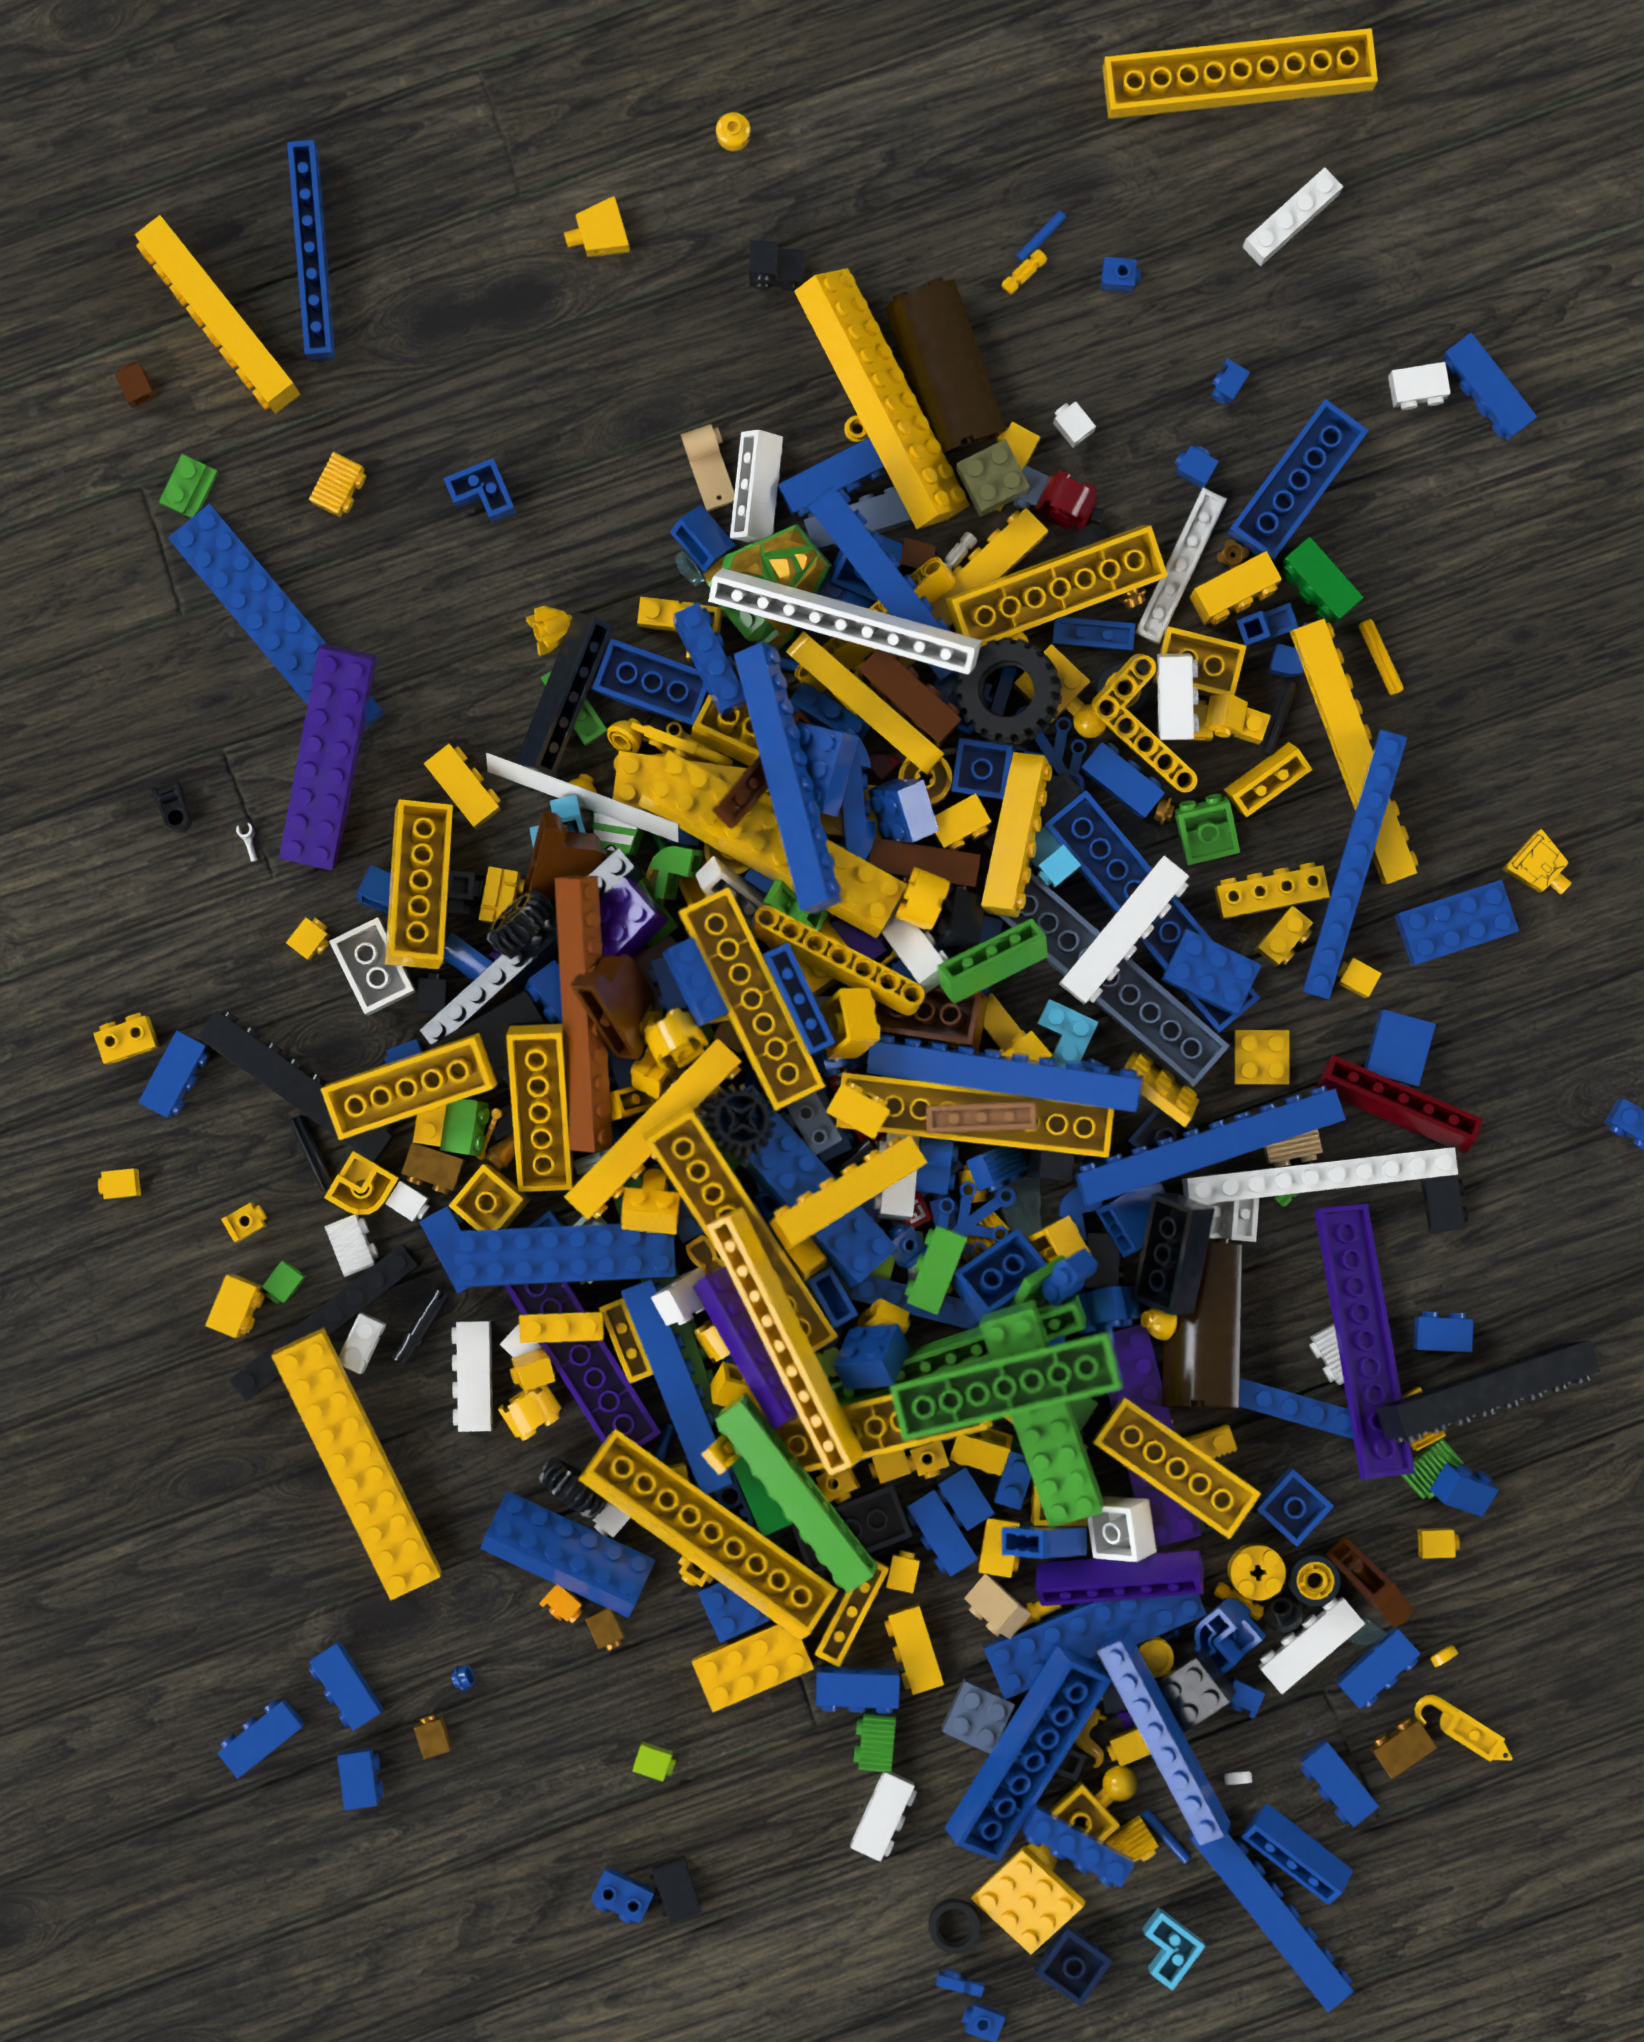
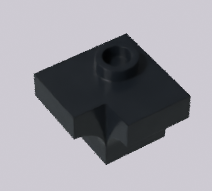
(462, 890)

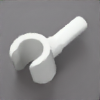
(248, 841)

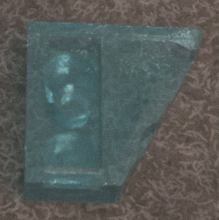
(1026, 1209)

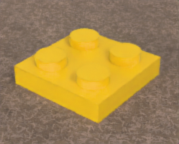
(1261, 1057)

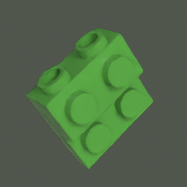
(1207, 829)

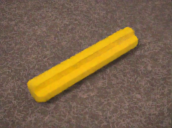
(1381, 657)

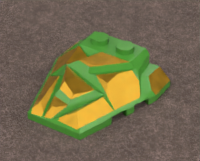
(781, 558)

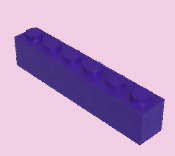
(745, 1345)
(1119, 1580)

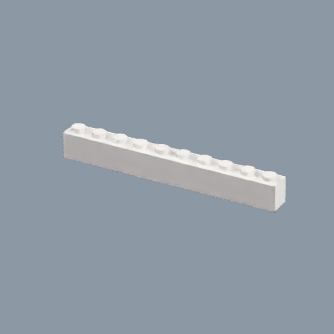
(845, 621)
(1321, 1176)

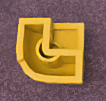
(361, 1186)

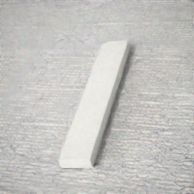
(1180, 566)

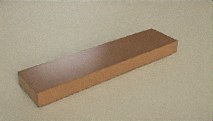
(981, 1117)

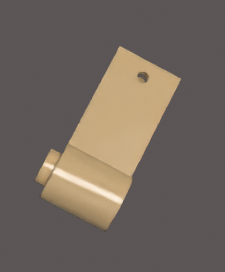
(708, 466)

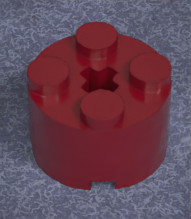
(1067, 501)

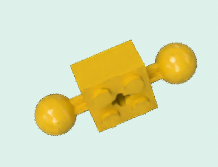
(1073, 684)
(1118, 1785)

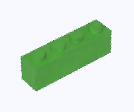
(992, 961)

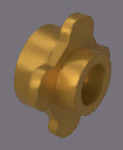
(1232, 547)
(1133, 597)
(1164, 811)

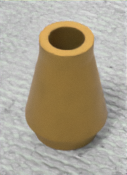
(502, 1153)

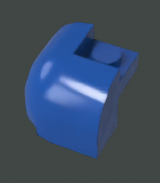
(1227, 1633)

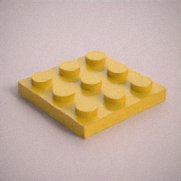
(1162, 1089)
(1028, 1900)

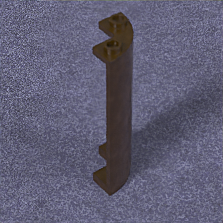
(945, 365)
(1205, 1347)

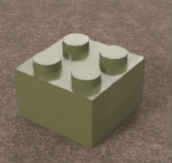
(992, 477)

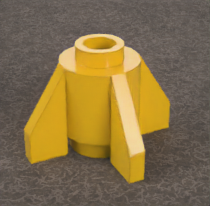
(549, 627)

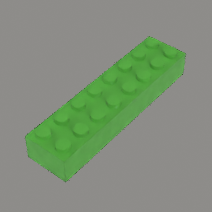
(1006, 1386)
(1048, 1433)

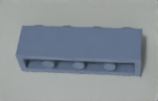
(881, 512)

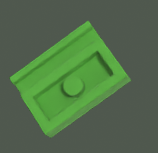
(188, 486)

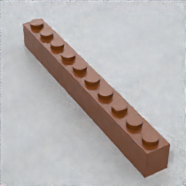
(583, 1044)

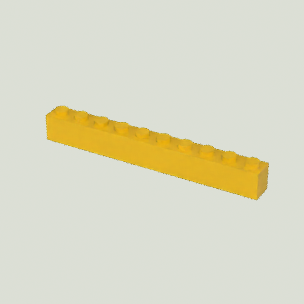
(985, 565)
(1350, 740)
(785, 1341)

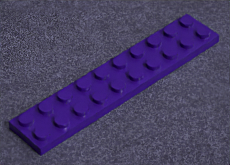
(1362, 1336)

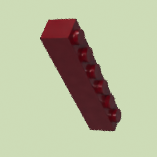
(1401, 1104)

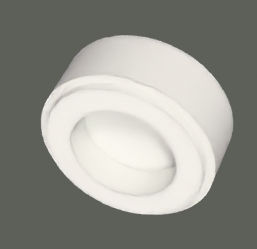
(1238, 1778)

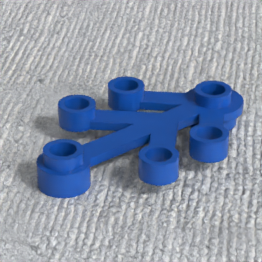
(1055, 755)
(967, 1224)

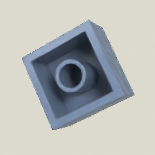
(977, 1716)

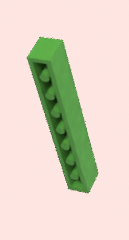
(796, 1493)

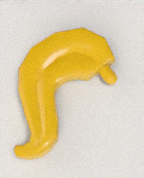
(1084, 1741)

